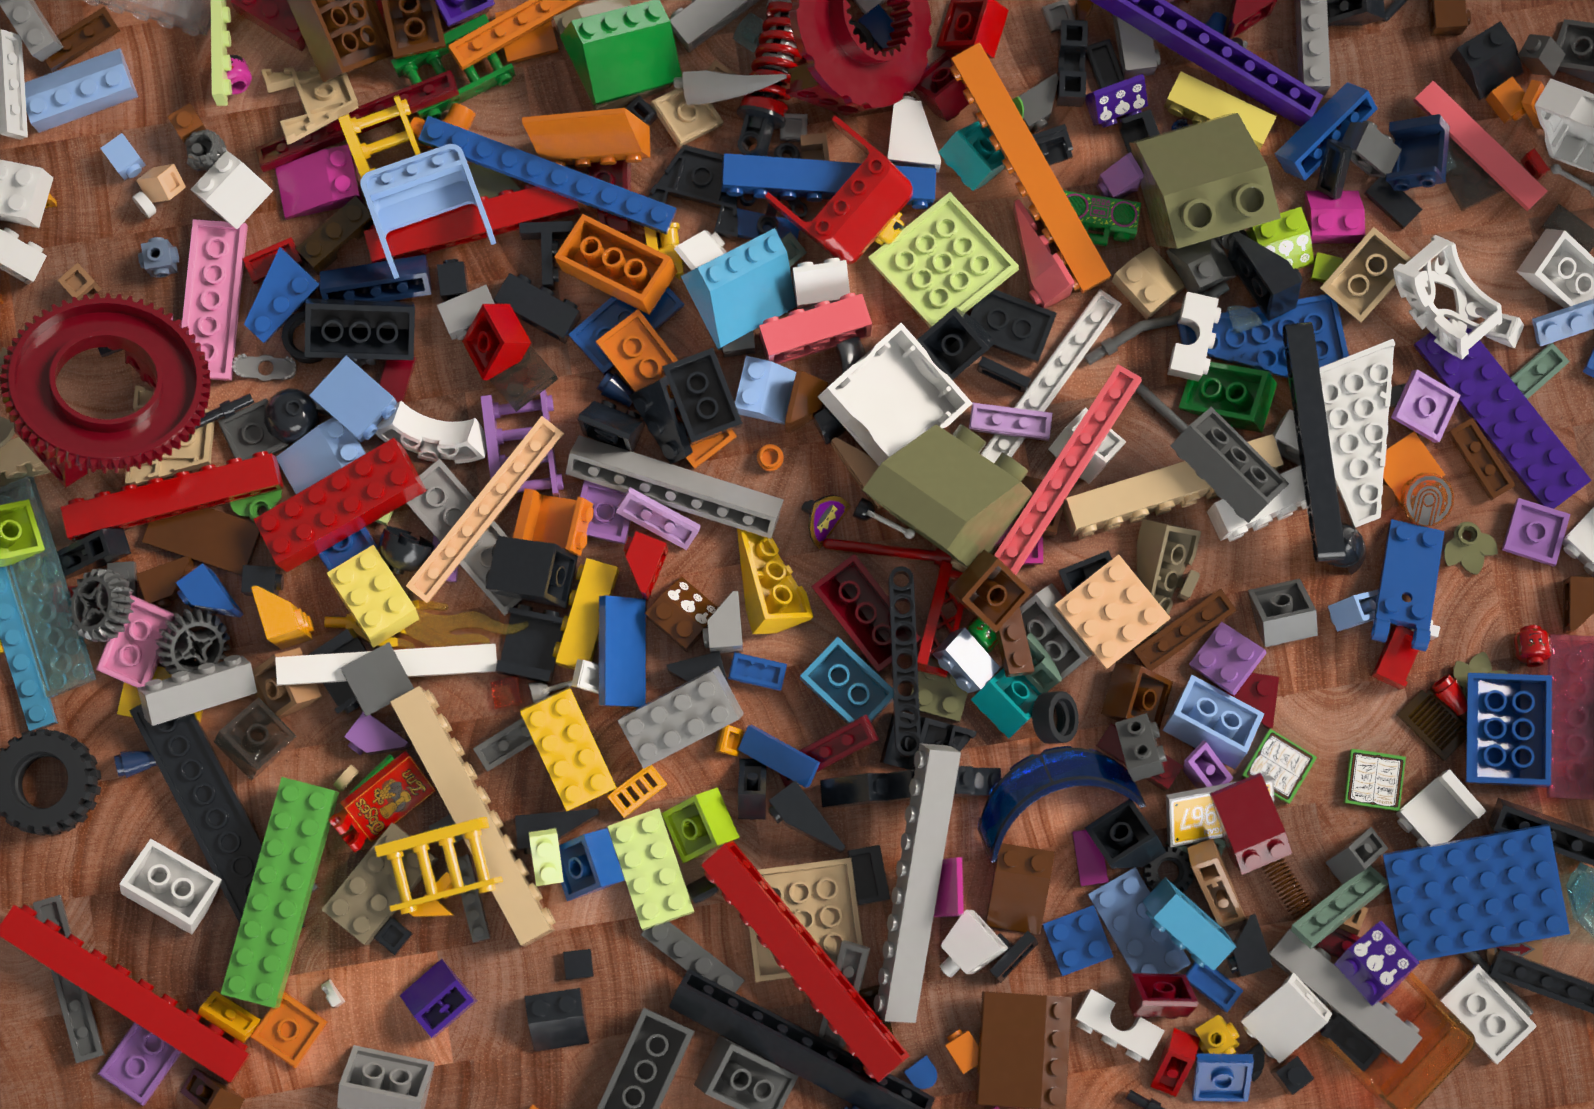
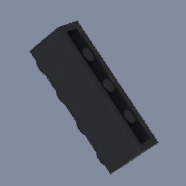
(1566, 837)

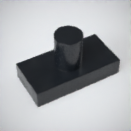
(1013, 956)

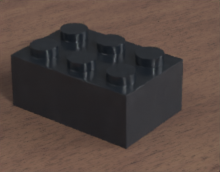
(702, 396)

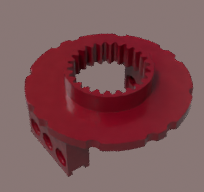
(842, 71)

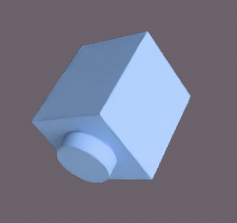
(123, 157)

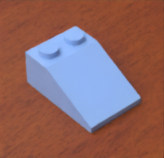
(319, 454)

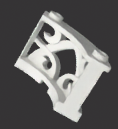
(1469, 299)

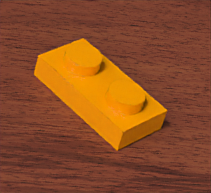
(229, 1016)

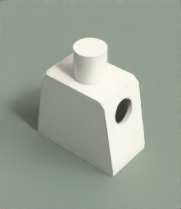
(970, 945)

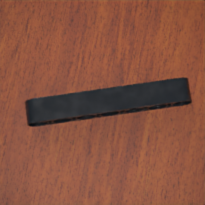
(909, 649)

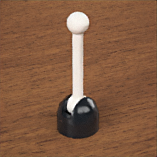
(865, 510)

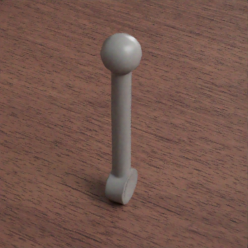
(1556, 169)

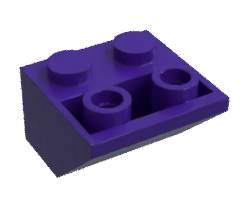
(437, 998)

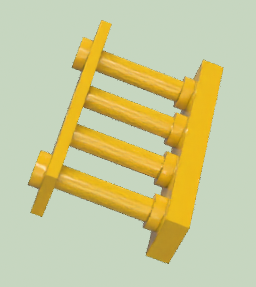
(362, 152)
(420, 844)

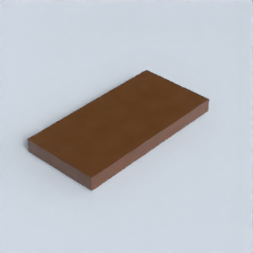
(206, 538)

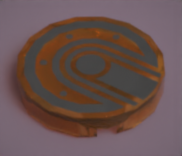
(1427, 499)

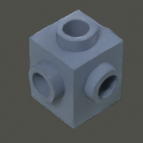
(166, 261)

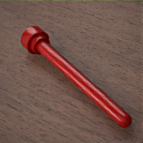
(887, 550)

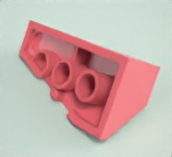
(1045, 272)

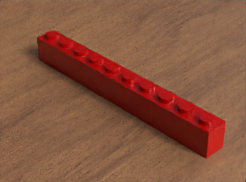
(805, 961)
(123, 993)

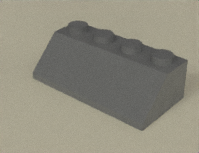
(1229, 464)

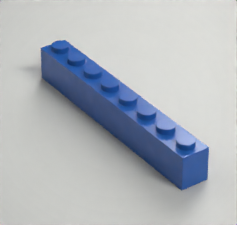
(808, 178)

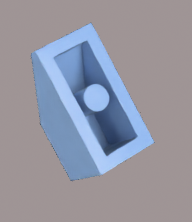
(1354, 610)

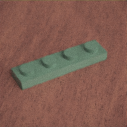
(1339, 907)

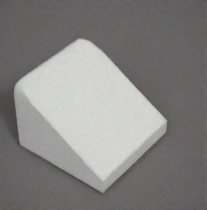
(1508, 331)

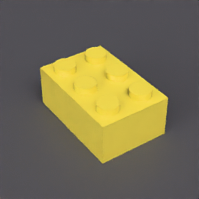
(373, 596)

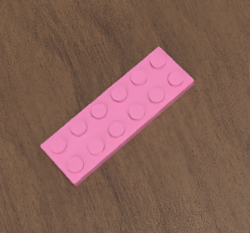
(215, 291)

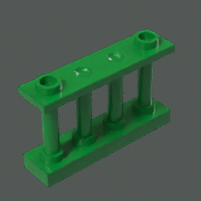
(409, 66)

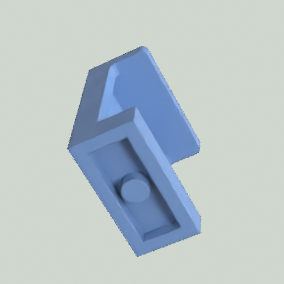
(354, 399)

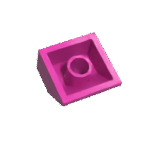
(1335, 219)

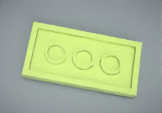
(650, 869)

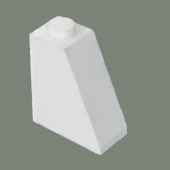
(911, 137)

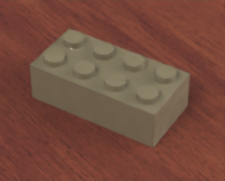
(370, 889)

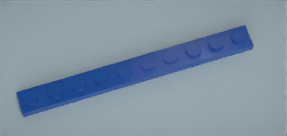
(550, 176)

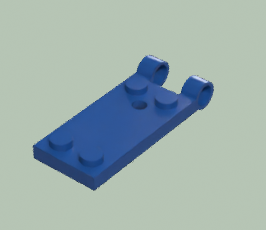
(1410, 569)

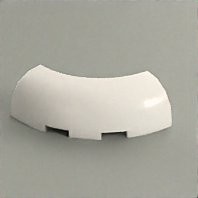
(434, 438)

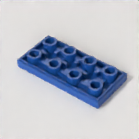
(622, 651)

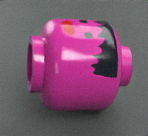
(239, 74)

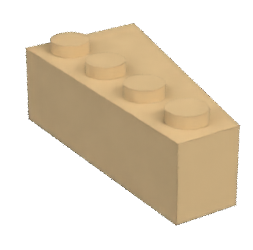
(18, 462)

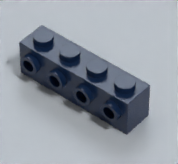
(377, 282)

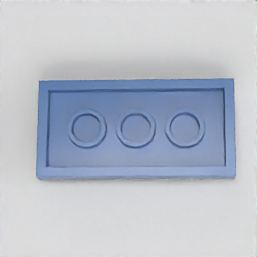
(1137, 939)

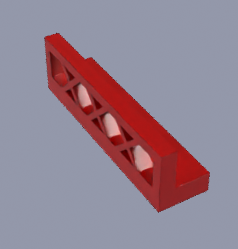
(933, 617)

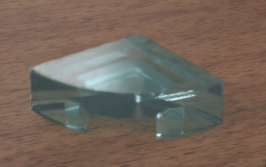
(1243, 318)

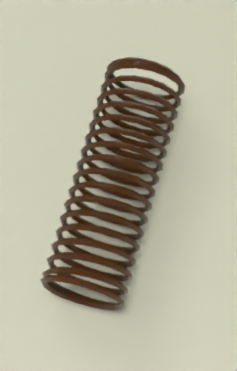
(1297, 888)

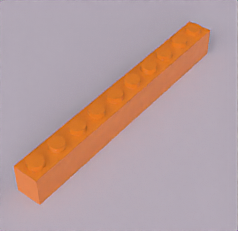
(1029, 167)

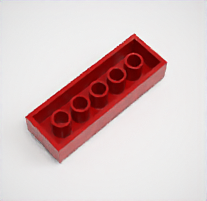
(339, 505)

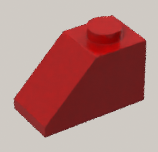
(1175, 1062)

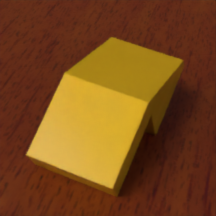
(651, 240)

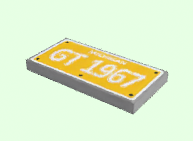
(1193, 816)

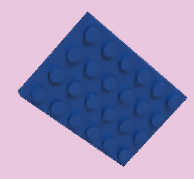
(1476, 893)

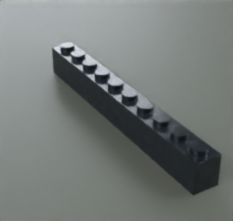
(791, 1046)

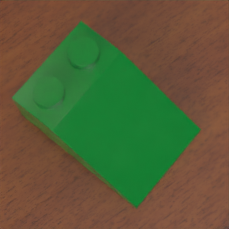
(1234, 392)

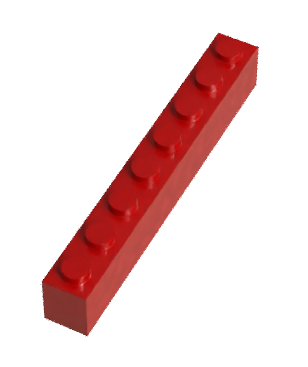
(466, 226)
(173, 496)

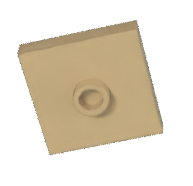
(683, 120)

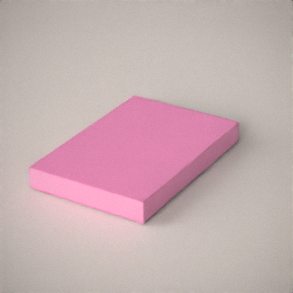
(133, 653)

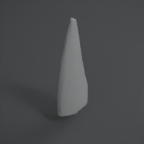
(711, 86)

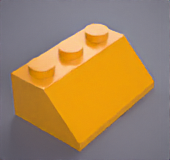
(281, 620)

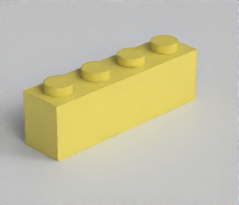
(1203, 102)

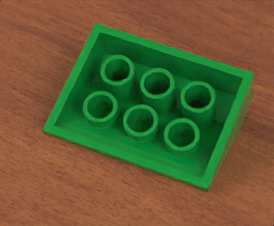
(623, 51)

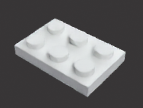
(1488, 1013)

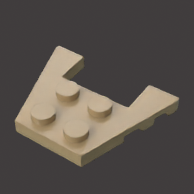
(321, 100)
(190, 456)

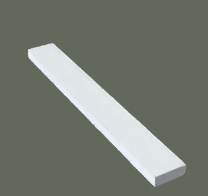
(1059, 367)
(416, 663)

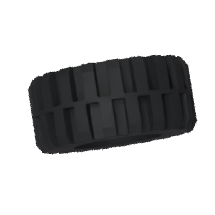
(79, 793)

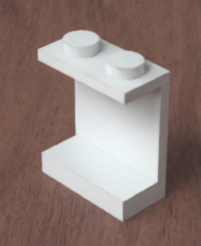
(1580, 542)
(1439, 810)
(1286, 1018)

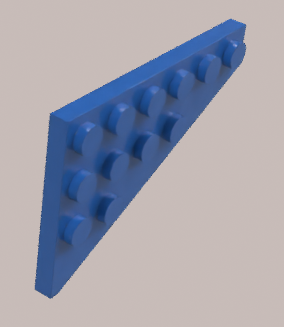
(1263, 345)

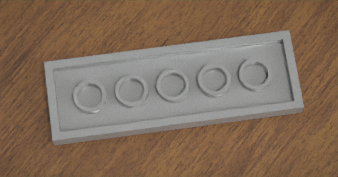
(441, 509)

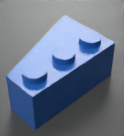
(279, 296)

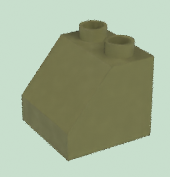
(1204, 181)
(952, 492)

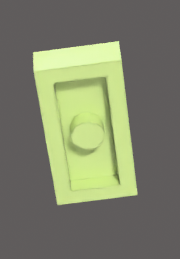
(546, 857)

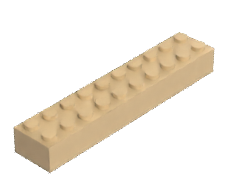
(466, 802)

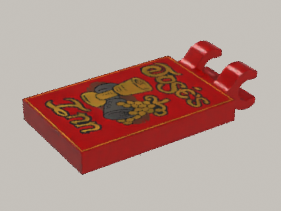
(381, 801)

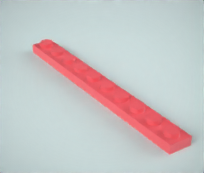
(1067, 468)

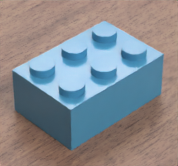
(847, 683)
(1188, 925)

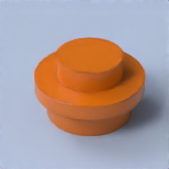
(770, 457)

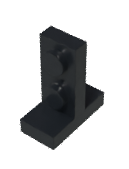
(549, 247)

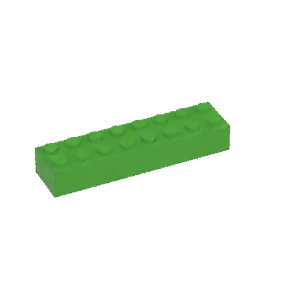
(280, 893)

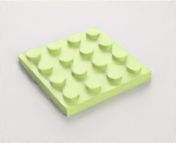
(943, 261)

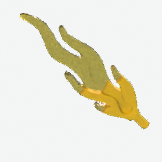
(436, 629)

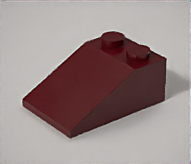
(1250, 824)

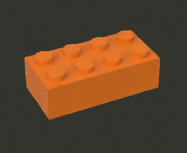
(616, 264)

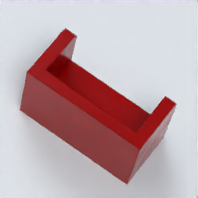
(1396, 658)

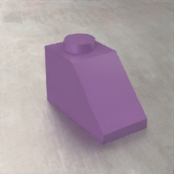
(1120, 178)
(373, 737)
(1205, 768)

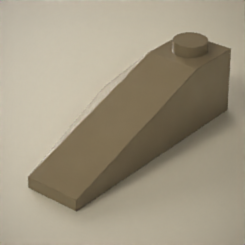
(1162, 558)

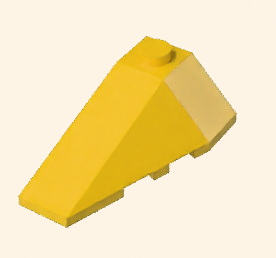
(770, 591)

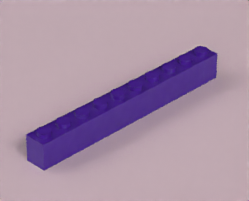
(1218, 56)

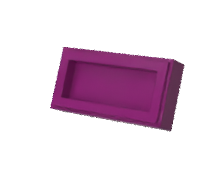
(1089, 860)

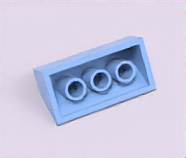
(78, 90)

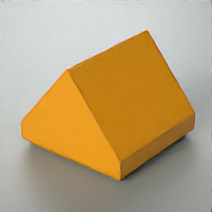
(729, 740)

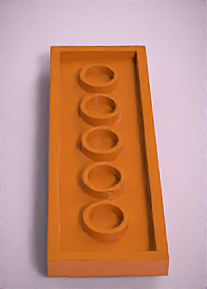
(639, 357)

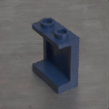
(1422, 154)

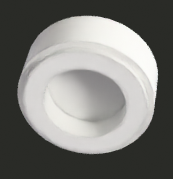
(144, 204)

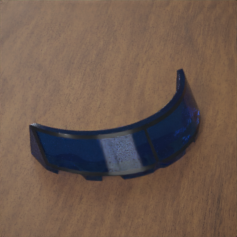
(1042, 775)

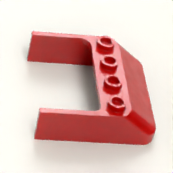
(859, 207)

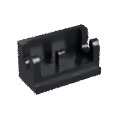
(1055, 144)

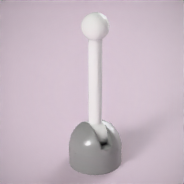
(540, 690)

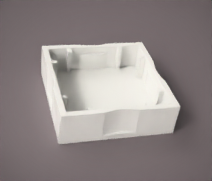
(1568, 124)
(893, 396)

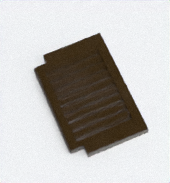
(1434, 723)

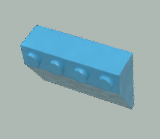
(742, 288)

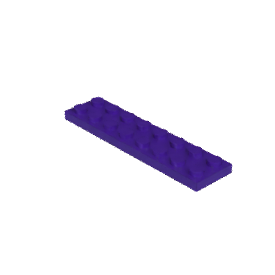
(1507, 421)

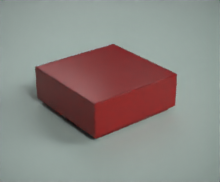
(1534, 164)

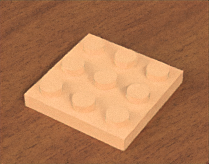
(1112, 612)

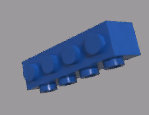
(1306, 148)

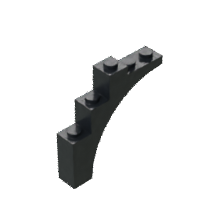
(895, 786)

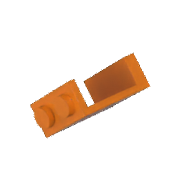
(554, 520)

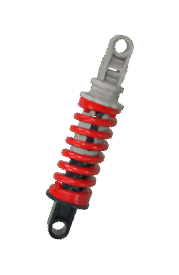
(774, 55)

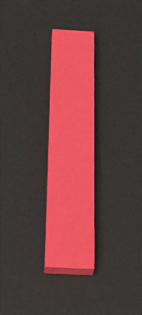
(1481, 147)

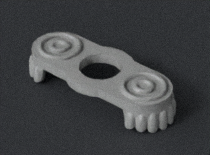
(248, 366)

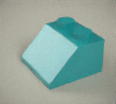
(973, 155)
(1007, 701)

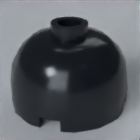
(290, 415)
(403, 550)

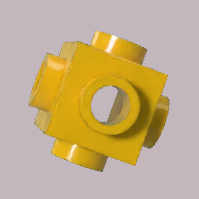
(1211, 1030)

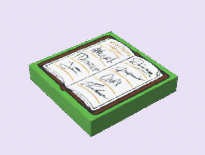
(1283, 761)
(1374, 780)

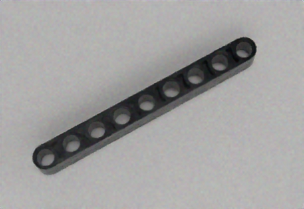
(1313, 442)

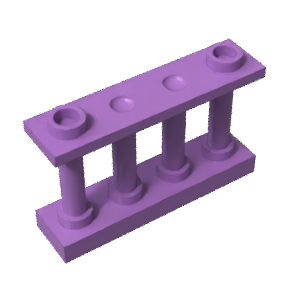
(496, 437)

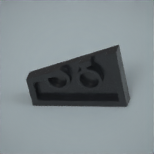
(659, 415)

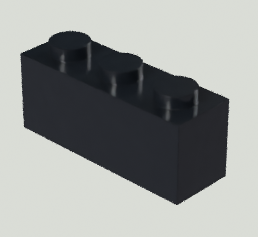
(539, 307)

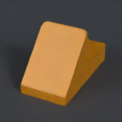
(435, 908)

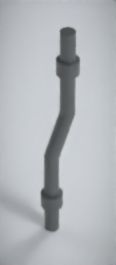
(1111, 346)

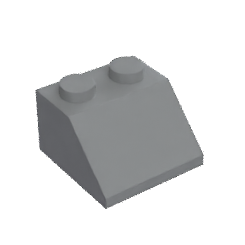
(724, 627)

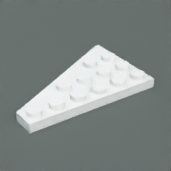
(1357, 421)

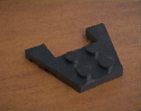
(697, 177)

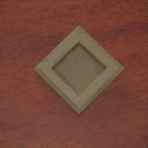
(1188, 585)

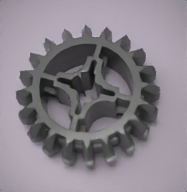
(101, 605)
(212, 636)

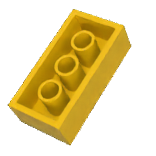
(568, 749)

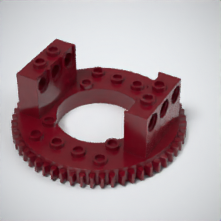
(152, 346)

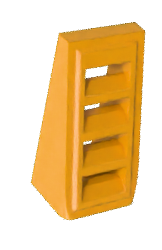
(624, 811)

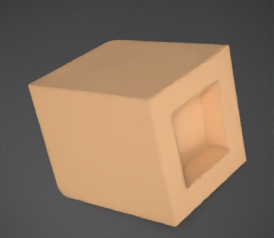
(161, 183)

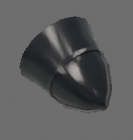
(1354, 550)

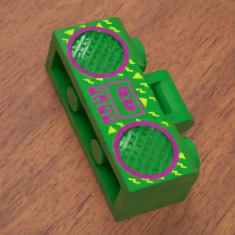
(1106, 215)

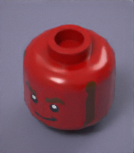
(1532, 645)

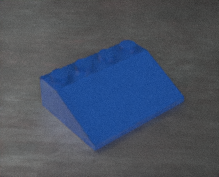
(1509, 729)

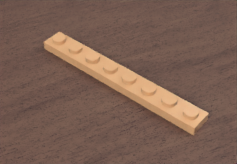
(484, 509)

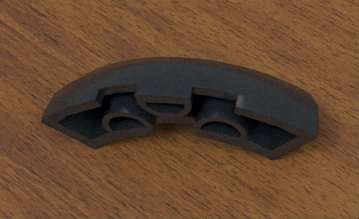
(827, 424)

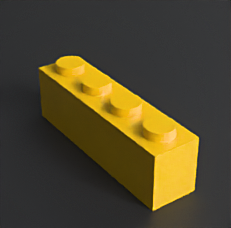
(582, 624)

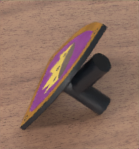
(824, 516)

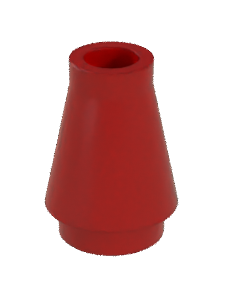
(1450, 693)

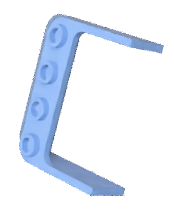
(420, 190)

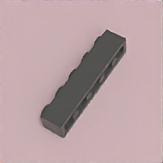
(472, 902)

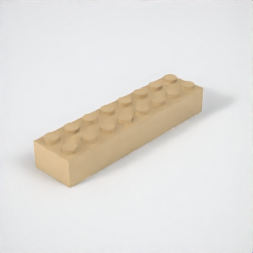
(1146, 494)

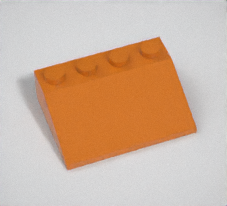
(589, 137)

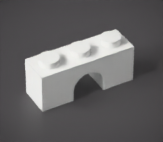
(1199, 314)
(1095, 1015)

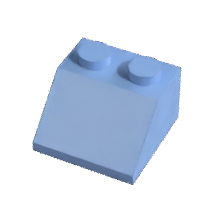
(764, 390)

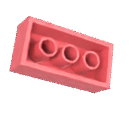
(815, 329)

